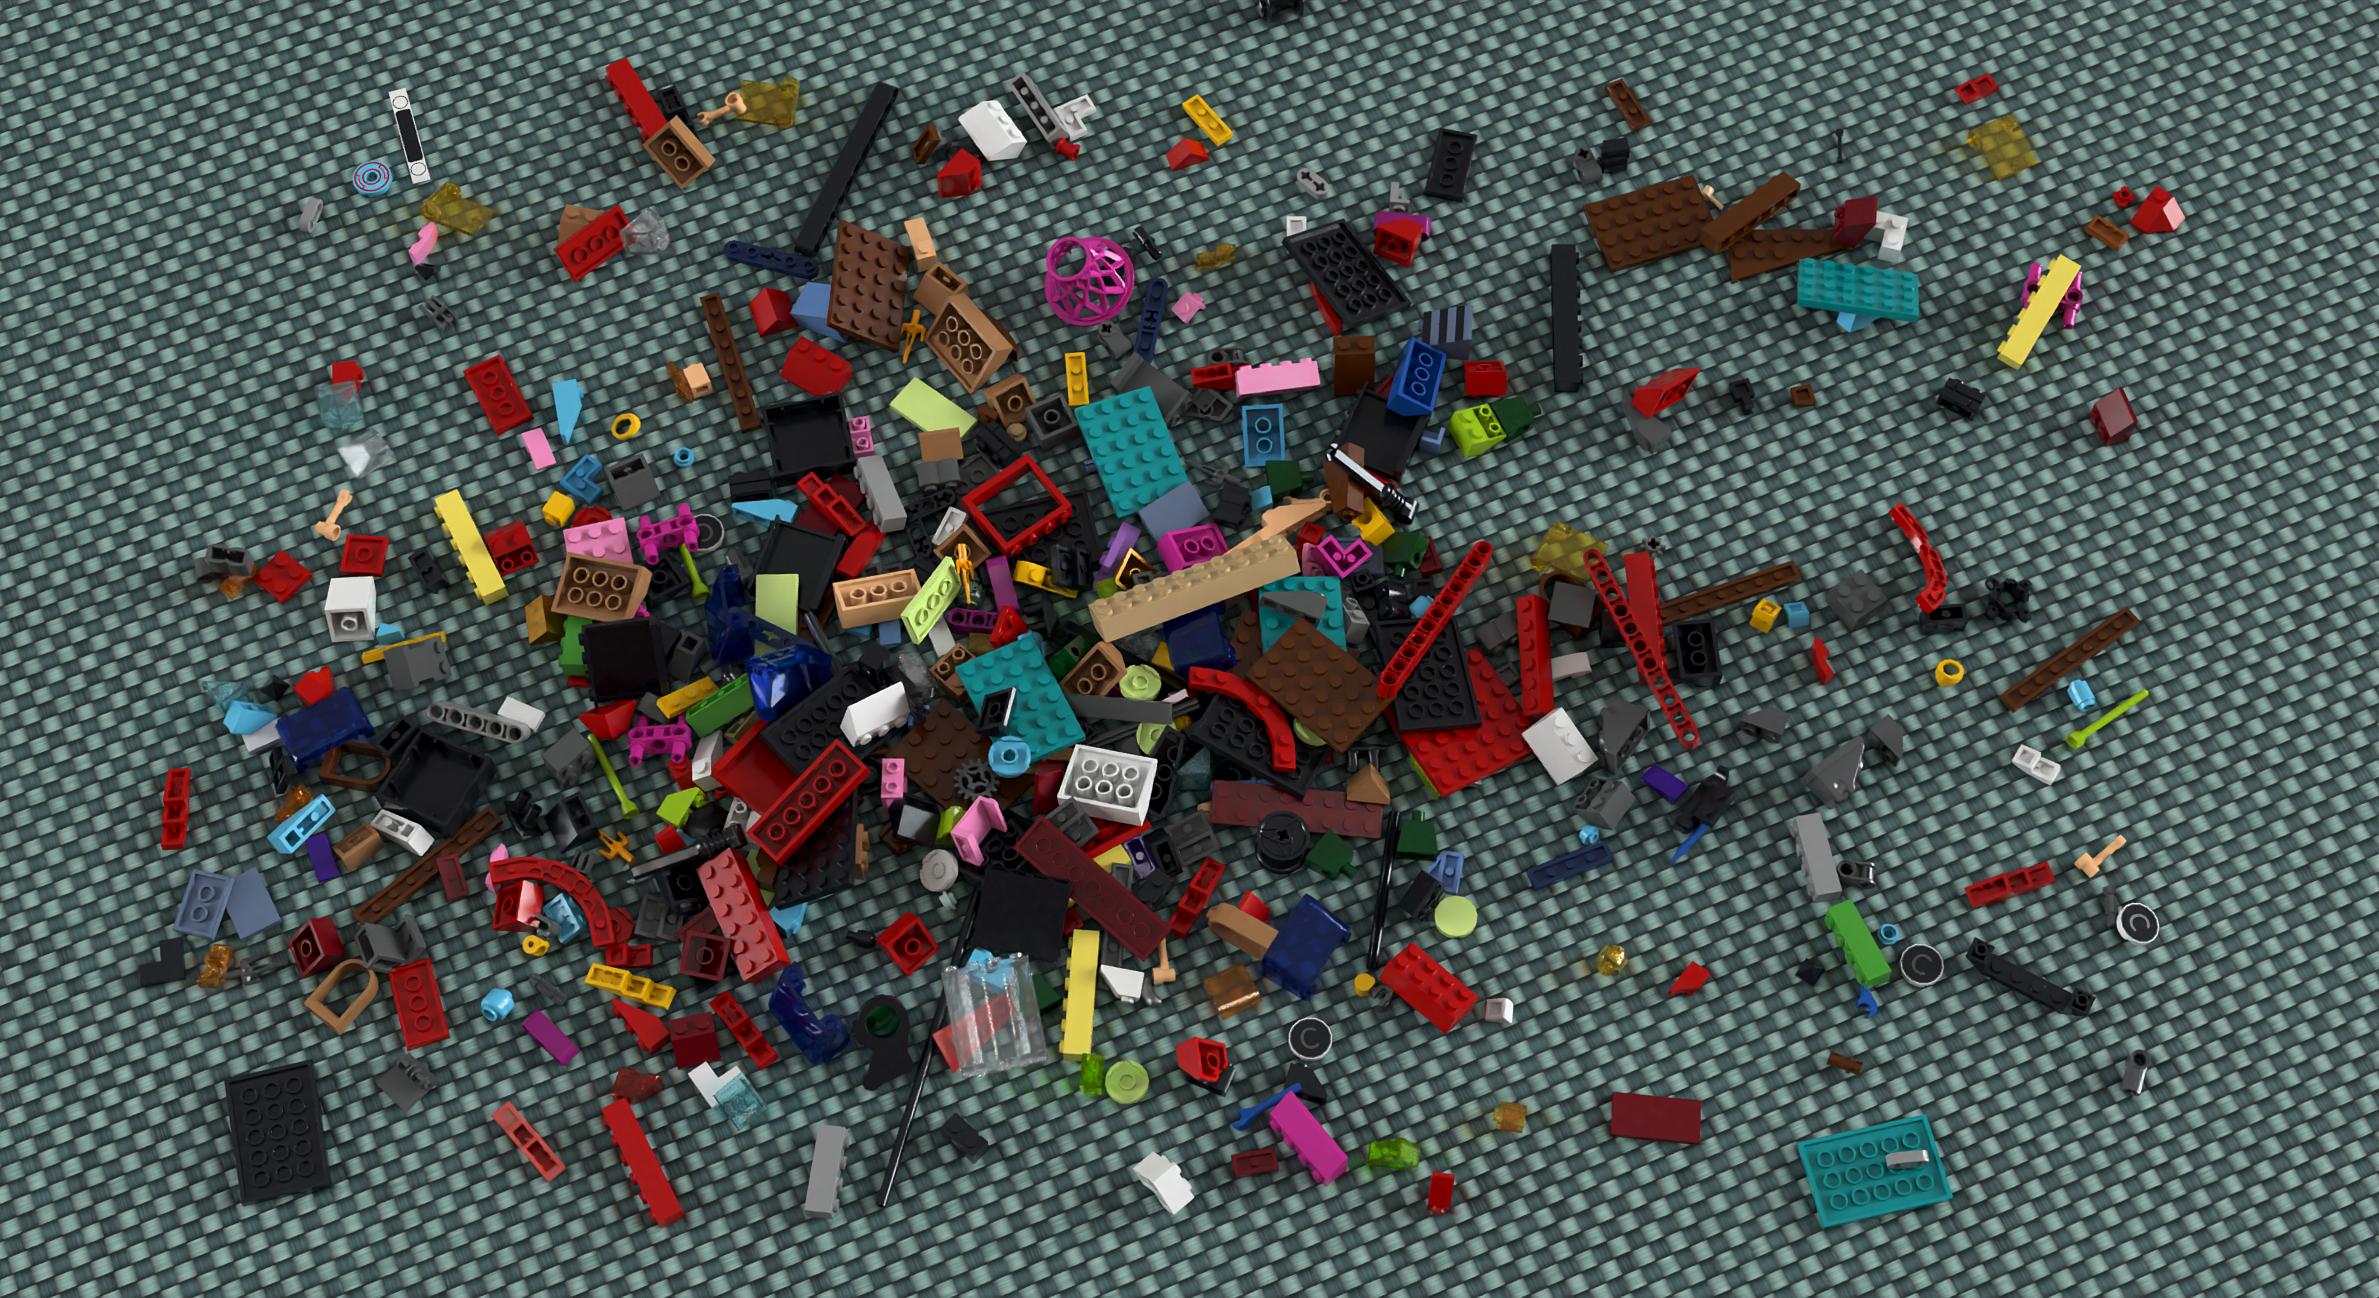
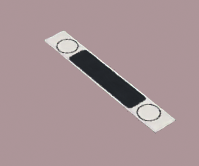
(409, 135)

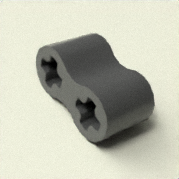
(648, 707)

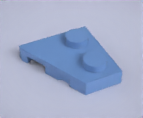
(1448, 870)

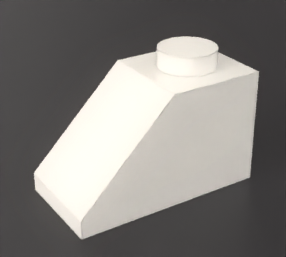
(1123, 982)

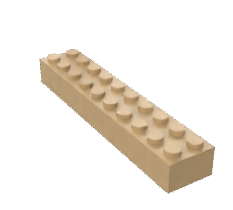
(1194, 588)

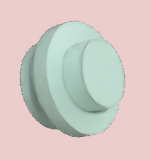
(948, 900)

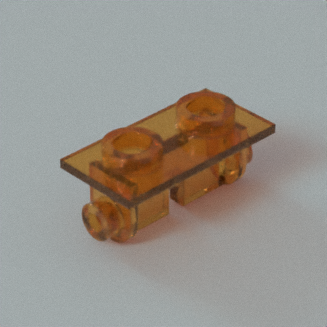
(235, 584)
(296, 800)

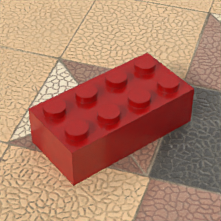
(1428, 988)

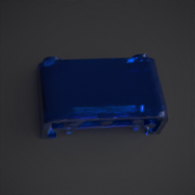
(727, 632)
(1198, 641)
(785, 677)
(323, 727)
(1304, 947)
(814, 1037)

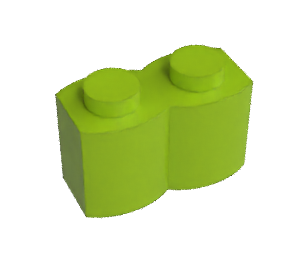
(947, 823)

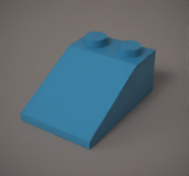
(1263, 434)

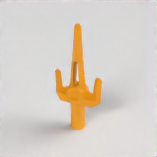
(912, 330)
(964, 566)
(617, 848)

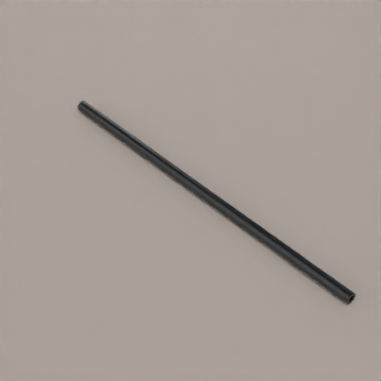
(926, 1057)

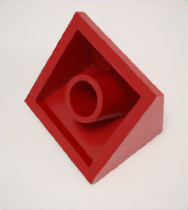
(772, 312)

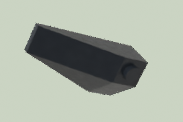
(1168, 754)

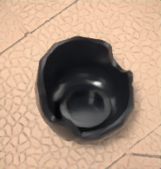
(874, 779)

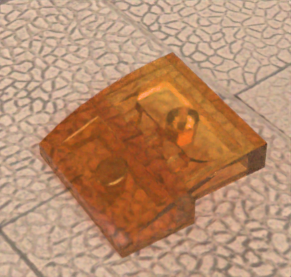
(1232, 990)

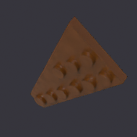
(1778, 249)

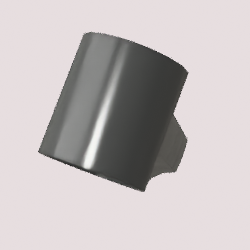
(735, 556)
(2135, 1074)

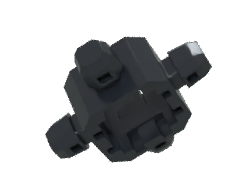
(2019, 590)

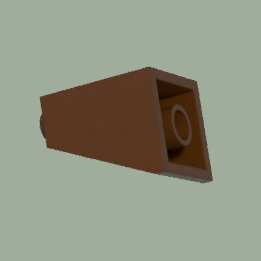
(1353, 364)

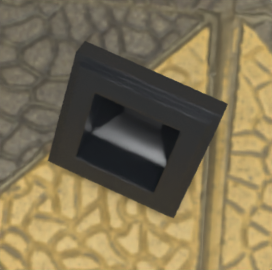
(427, 270)
(275, 688)
(1810, 972)

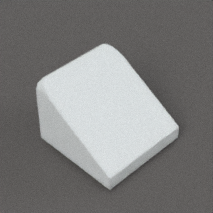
(1499, 1010)

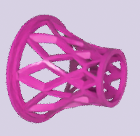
(1089, 245)

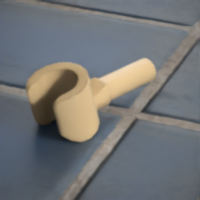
(1707, 194)

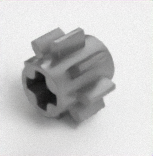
(1655, 543)

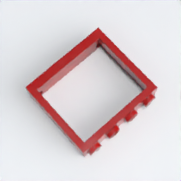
(1001, 481)

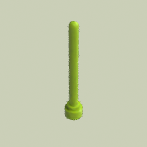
(699, 590)
(2077, 738)
(628, 808)

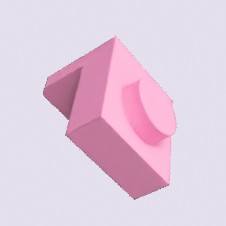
(1188, 306)

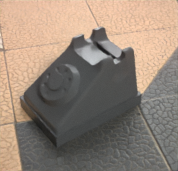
(1621, 732)
(1836, 773)

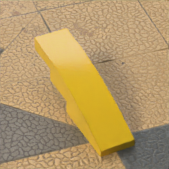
(630, 986)

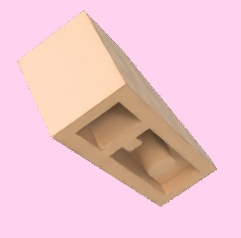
(921, 244)
(1291, 518)

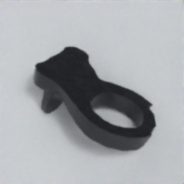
(890, 1050)

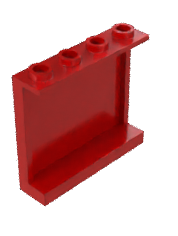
(753, 771)

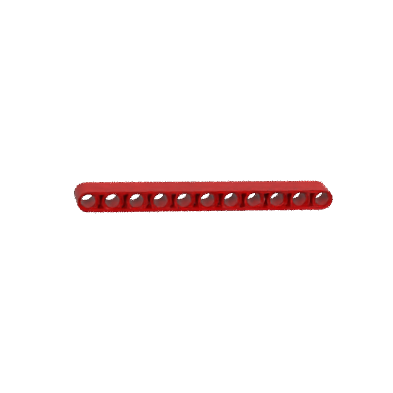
(1434, 620)
(1644, 657)

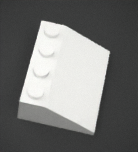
(1109, 784)

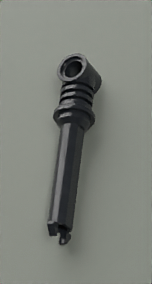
(1385, 494)
(703, 848)

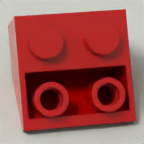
(511, 547)

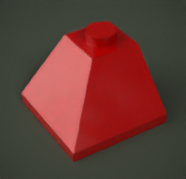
(1398, 241)

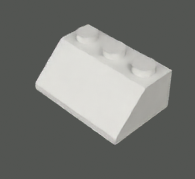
(993, 131)
(876, 715)
(1559, 746)

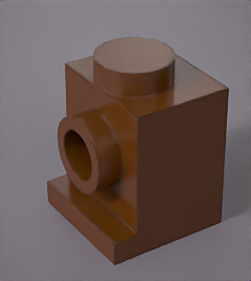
(897, 846)

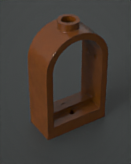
(1550, 578)
(331, 761)

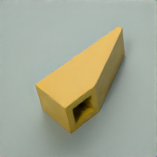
(1040, 578)

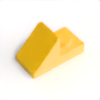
(1765, 615)

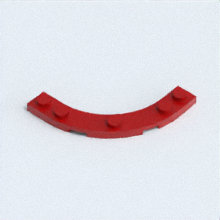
(1936, 579)
(1259, 703)
(565, 878)

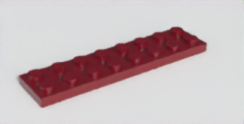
(1249, 803)
(1093, 888)

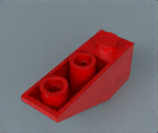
(645, 1026)

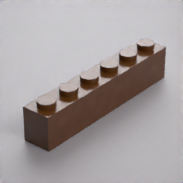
(1749, 212)

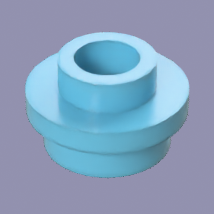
(684, 452)
(1589, 834)
(1888, 928)

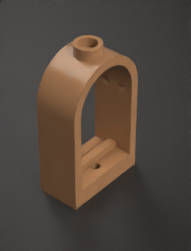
(1241, 929)
(336, 1023)

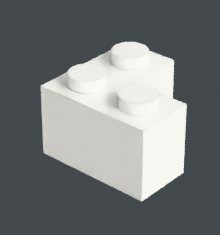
(1890, 232)
(1164, 1181)

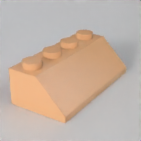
(875, 597)

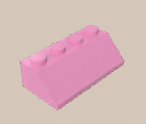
(1277, 379)

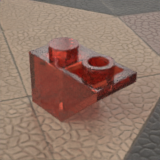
(636, 1086)

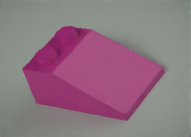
(1191, 546)

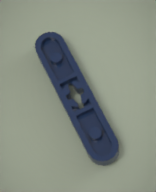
(783, 263)
(1153, 305)
(757, 624)

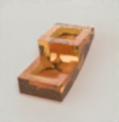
(681, 383)
(217, 965)

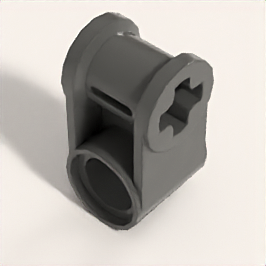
(1586, 166)
(1113, 340)
(1227, 355)
(205, 574)
(1860, 873)

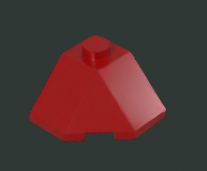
(2158, 213)
(315, 686)
(609, 720)
(1202, 1058)

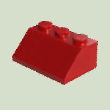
(815, 368)
(1664, 391)

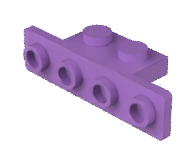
(1125, 538)

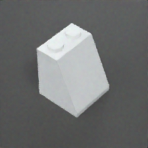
(351, 608)

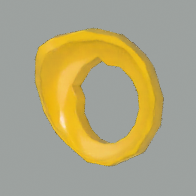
(633, 428)
(1944, 679)

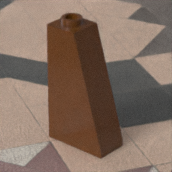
(1345, 491)

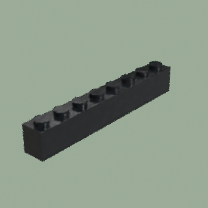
(1565, 318)

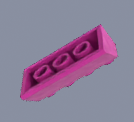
(1308, 1139)

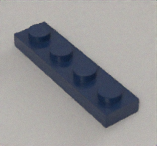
(1570, 865)

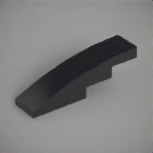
(674, 105)

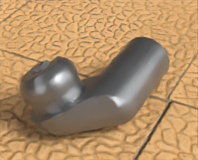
(1148, 995)

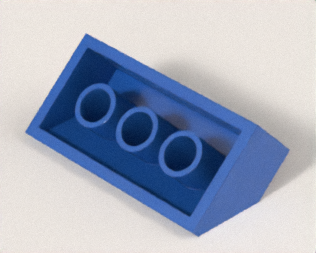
(1416, 379)

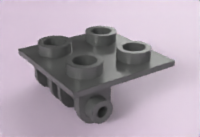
(407, 1082)

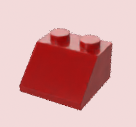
(959, 175)
(1484, 378)
(517, 907)
(907, 943)

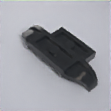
(1706, 802)

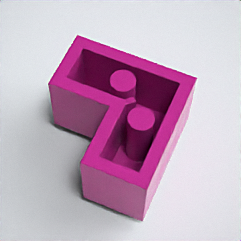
(1336, 560)

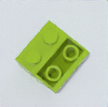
(1475, 430)
(679, 805)

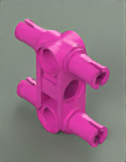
(2068, 307)
(668, 534)
(659, 739)

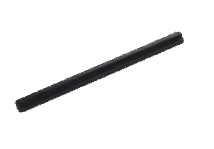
(1383, 891)

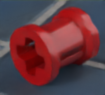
(1067, 149)

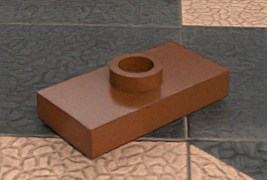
(2107, 233)

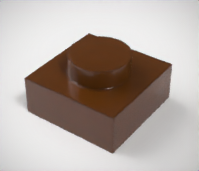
(1802, 396)
(987, 414)

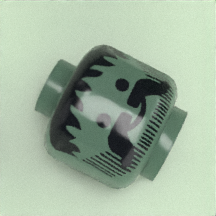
(977, 594)

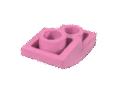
(428, 237)
(861, 437)
(538, 448)
(1310, 567)
(498, 854)

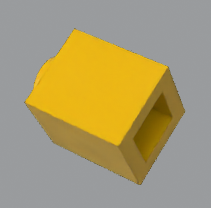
(558, 509)

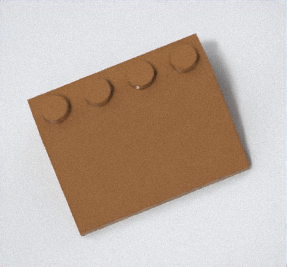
(967, 342)
(600, 588)

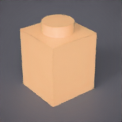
(698, 380)

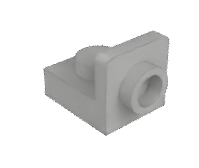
(1396, 203)

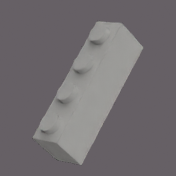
(1038, 108)
(880, 493)
(1816, 858)
(826, 1172)

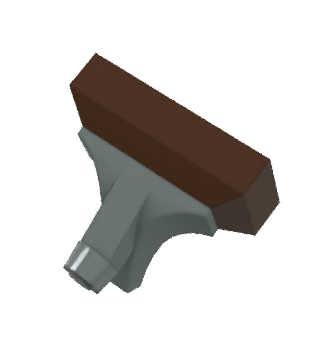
(928, 143)

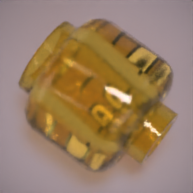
(1611, 960)

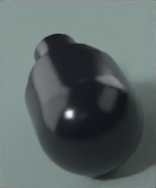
(862, 938)

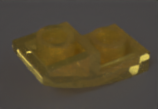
(1223, 254)

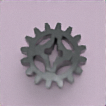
(973, 773)

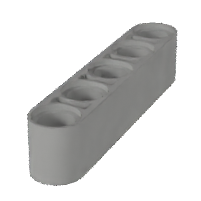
(488, 720)

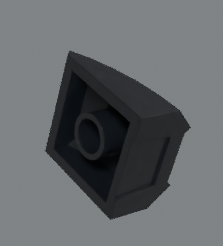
(666, 580)
(683, 888)

